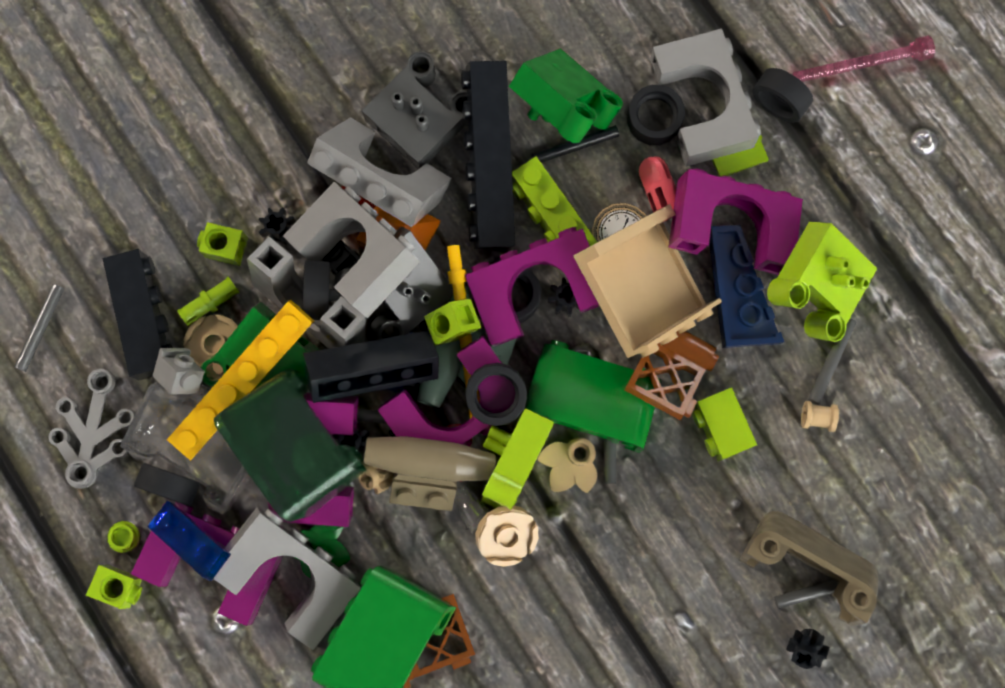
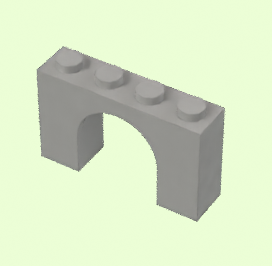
(709, 58)
(342, 156)
(384, 260)
(276, 278)
(330, 586)

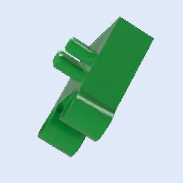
(565, 95)
(243, 336)

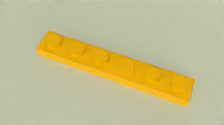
(241, 377)

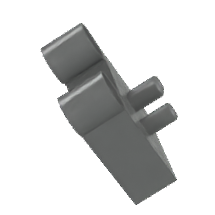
(412, 116)
(414, 297)

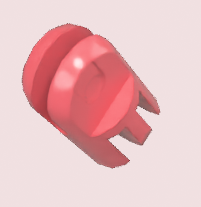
(657, 183)

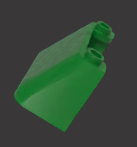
(590, 396)

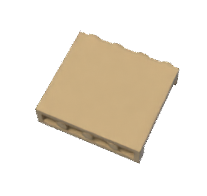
(643, 285)

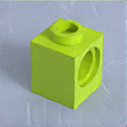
(231, 253)
(452, 321)
(102, 587)

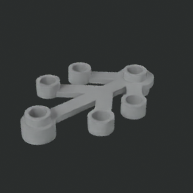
(89, 434)

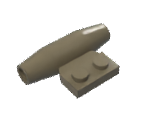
(427, 468)

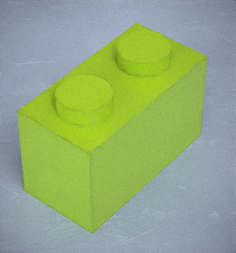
(723, 425)

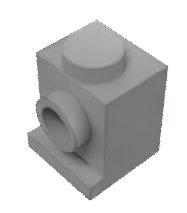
(178, 371)

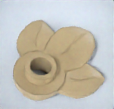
(568, 469)

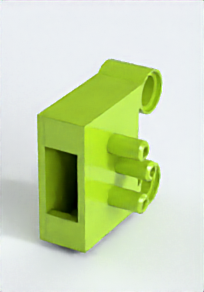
(826, 273)
(518, 456)

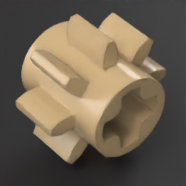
(376, 478)

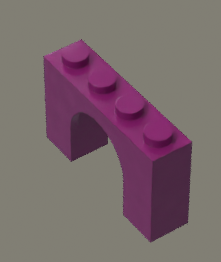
(772, 212)
(493, 283)
(495, 396)
(338, 417)
(158, 563)

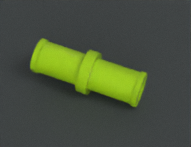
(208, 301)

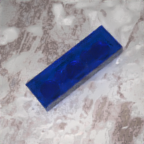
(189, 541)

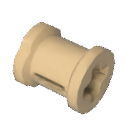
(820, 416)

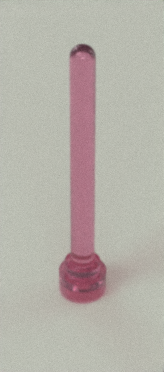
(920, 49)

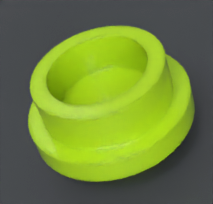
(123, 536)

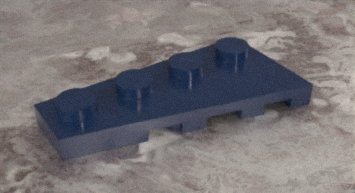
(744, 311)

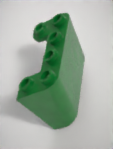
(381, 633)

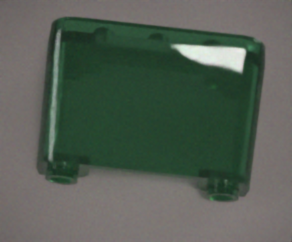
(288, 447)

